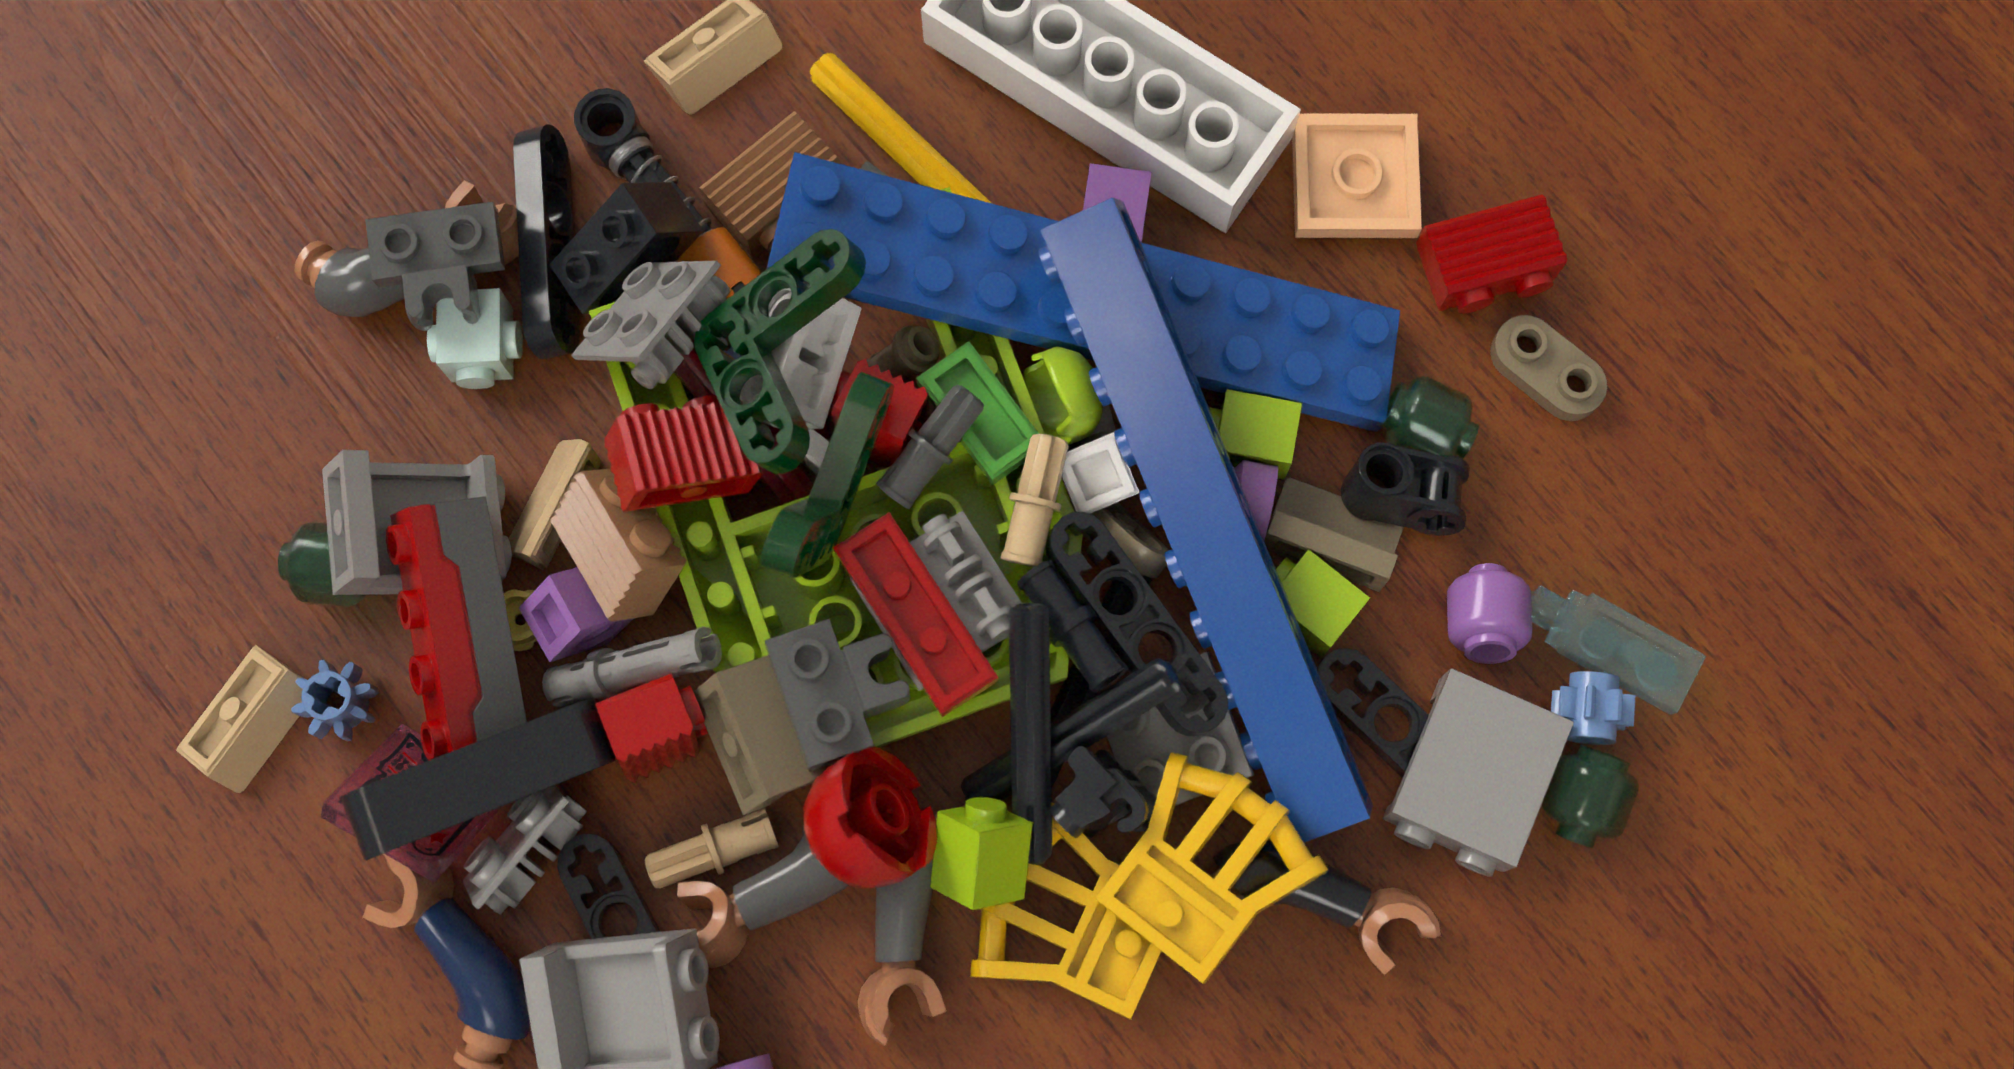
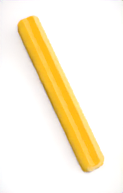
(888, 128)

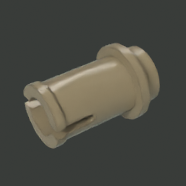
(910, 353)

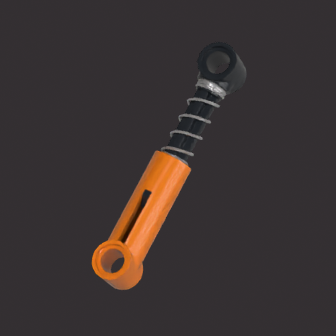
(633, 159)

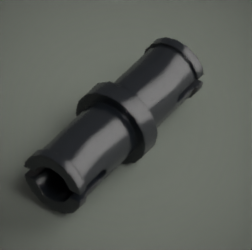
(1073, 626)

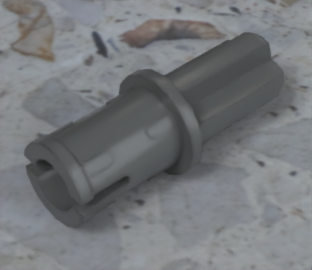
(931, 446)

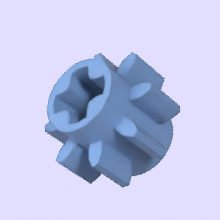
(319, 688)
(1594, 707)

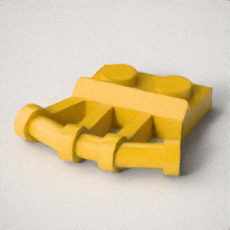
(1176, 901)
(1101, 959)

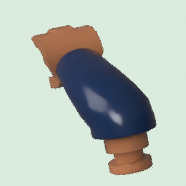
(478, 970)

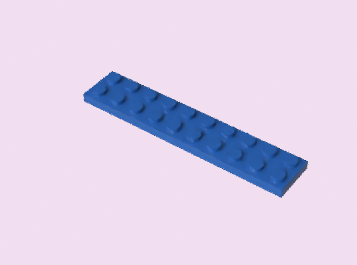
(984, 273)

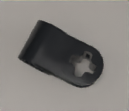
(1419, 489)

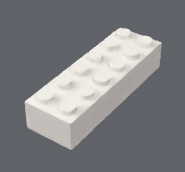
(1125, 92)

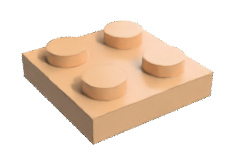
(1356, 176)

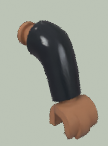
(1338, 899)

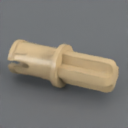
(1035, 500)
(712, 849)

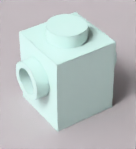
(479, 351)

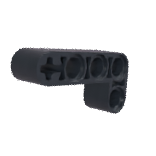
(477, 778)

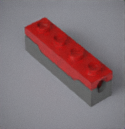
(456, 623)

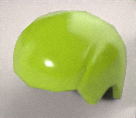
(1063, 394)

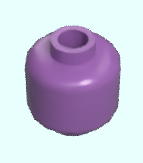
(1489, 614)

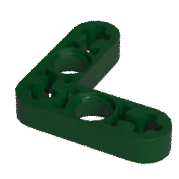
(756, 335)
(811, 528)

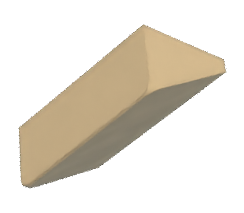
(714, 53)
(534, 536)
(244, 721)

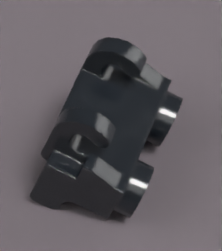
(1101, 796)

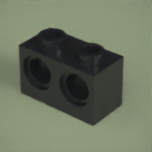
(629, 229)

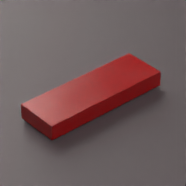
(916, 614)

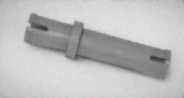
(612, 672)

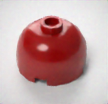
(867, 820)

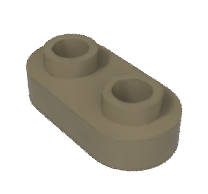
(1545, 372)
(1134, 538)

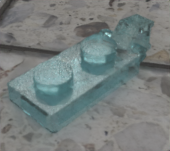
(1618, 644)

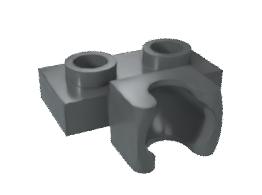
(436, 257)
(831, 690)

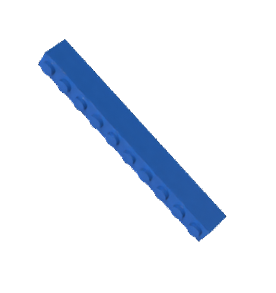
(1205, 518)

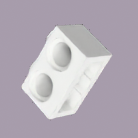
(811, 358)

